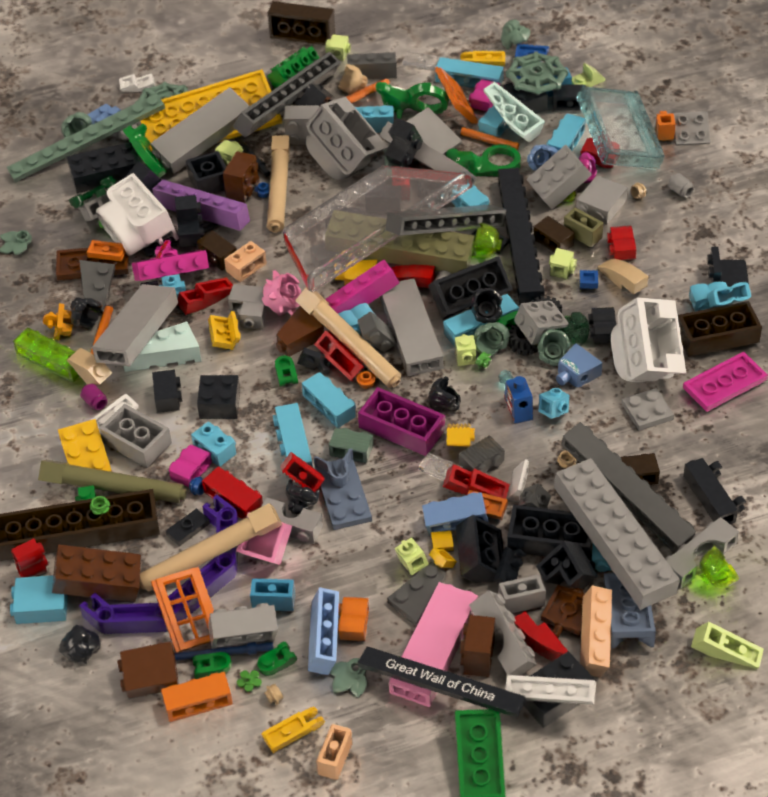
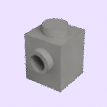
(252, 315)

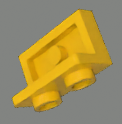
(224, 331)

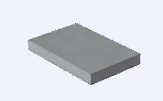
(435, 131)

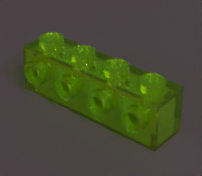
(46, 353)

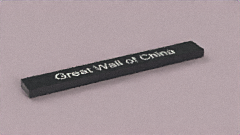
(442, 682)

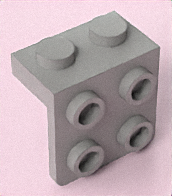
(538, 316)

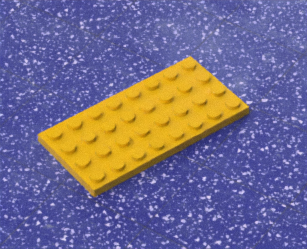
(249, 87)

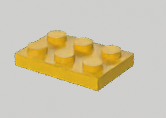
(84, 446)

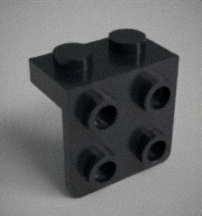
(726, 270)

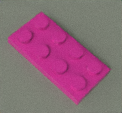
(725, 381)

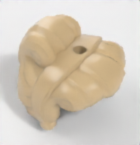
(352, 80)

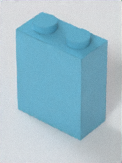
(36, 602)

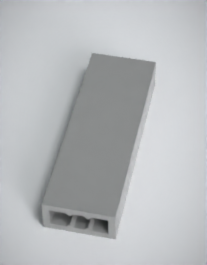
(199, 131)
(430, 157)
(135, 325)
(412, 328)

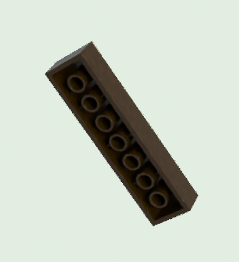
(74, 523)

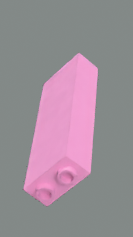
(436, 638)

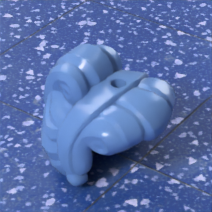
(544, 151)

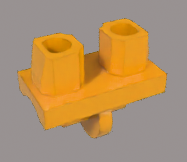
(57, 320)

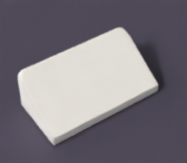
(518, 481)

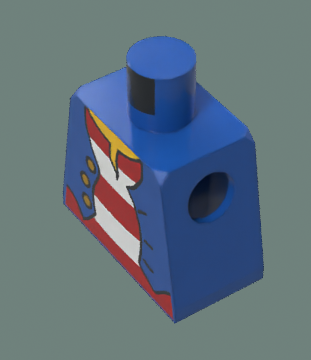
(515, 392)

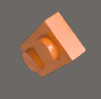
(106, 250)
(494, 505)

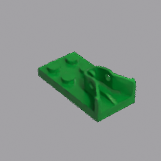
(479, 753)

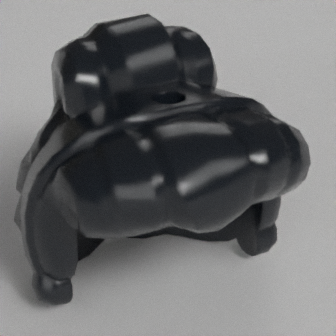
(487, 301)
(85, 312)
(443, 396)
(300, 497)
(79, 644)

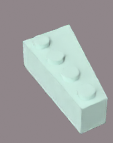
(166, 347)

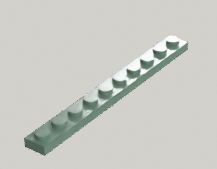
(85, 137)

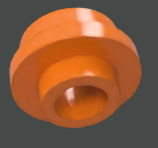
(366, 379)

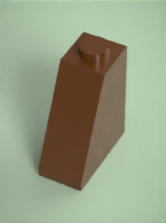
(298, 332)

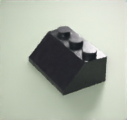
(479, 549)

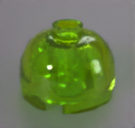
(486, 241)
(717, 570)

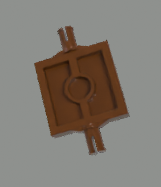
(564, 610)

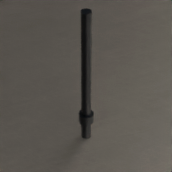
(261, 165)

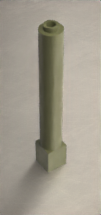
(109, 481)

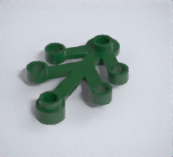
(106, 183)

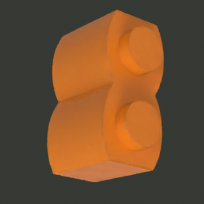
(353, 618)

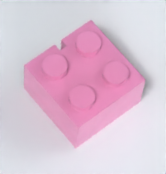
(268, 546)

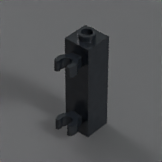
(710, 492)

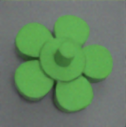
(248, 681)

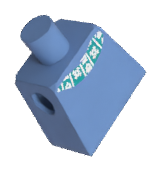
(578, 367)

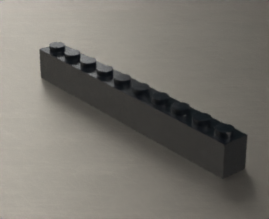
(519, 235)

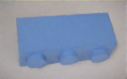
(450, 512)

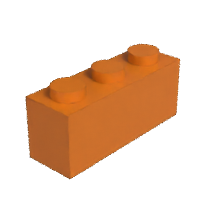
(197, 696)

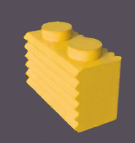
(460, 434)

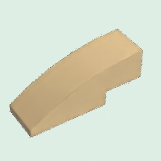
(624, 275)

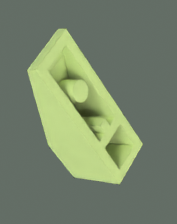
(726, 646)

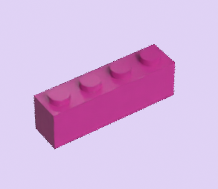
(170, 265)
(364, 288)

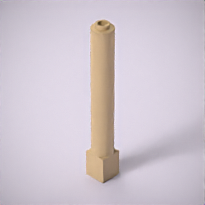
(278, 183)
(318, 307)
(257, 523)

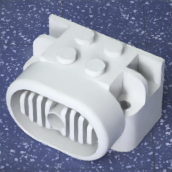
(134, 216)
(647, 341)

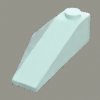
(516, 114)

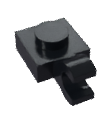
(313, 359)

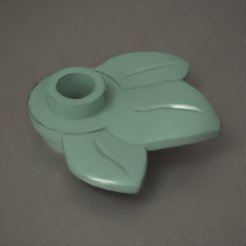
(15, 242)
(348, 679)

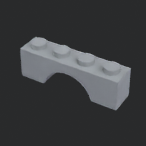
(716, 534)
(515, 655)

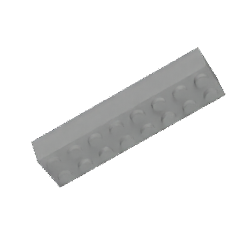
(616, 534)

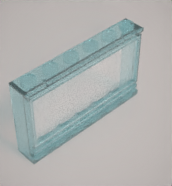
(620, 127)

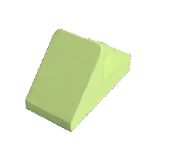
(589, 77)

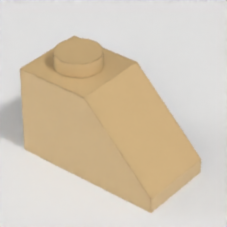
(86, 366)

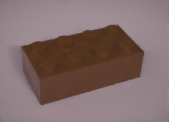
(98, 571)

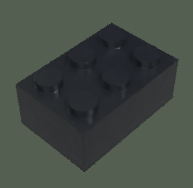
(563, 667)

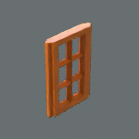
(364, 92)
(456, 95)
(168, 613)

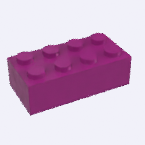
(401, 421)

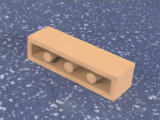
(596, 630)

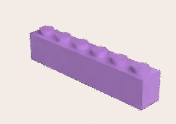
(213, 207)

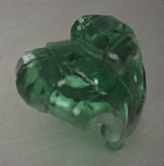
(577, 328)

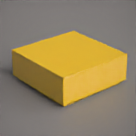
(442, 540)

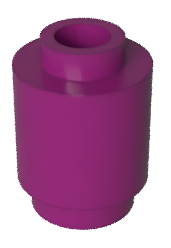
(94, 397)

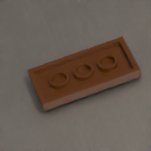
(69, 263)

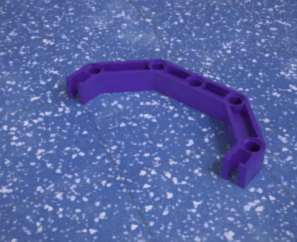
(148, 616)

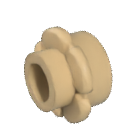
(638, 190)
(566, 460)
(273, 694)

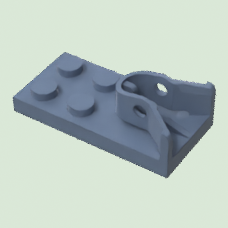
(343, 492)
(626, 617)

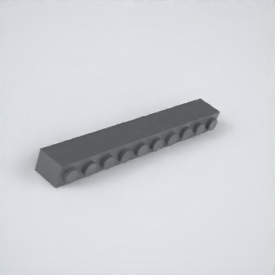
(285, 94)

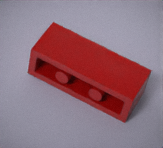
(233, 491)

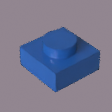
(589, 279)

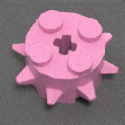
(281, 293)

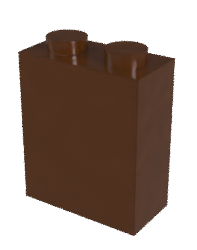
(148, 669)

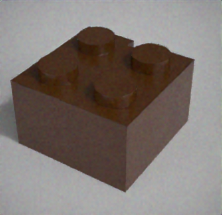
(241, 177)
(478, 645)

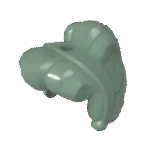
(514, 33)
(73, 124)
(491, 338)
(553, 342)

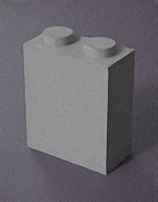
(602, 199)

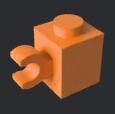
(665, 126)

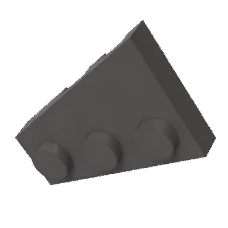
(97, 280)
(416, 593)

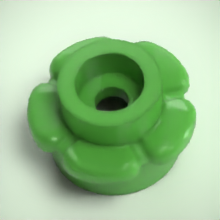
(483, 360)
(99, 505)

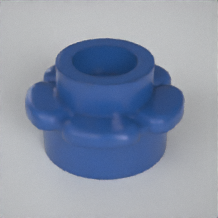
(262, 189)
(196, 486)

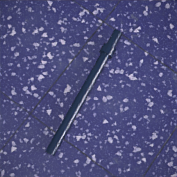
(251, 648)

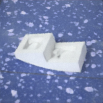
(133, 84)

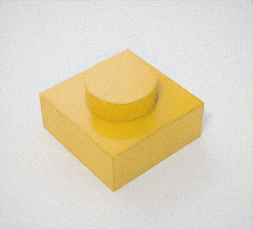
(442, 558)

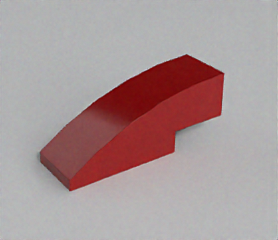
(421, 273)
(204, 295)
(339, 355)
(462, 481)
(540, 637)

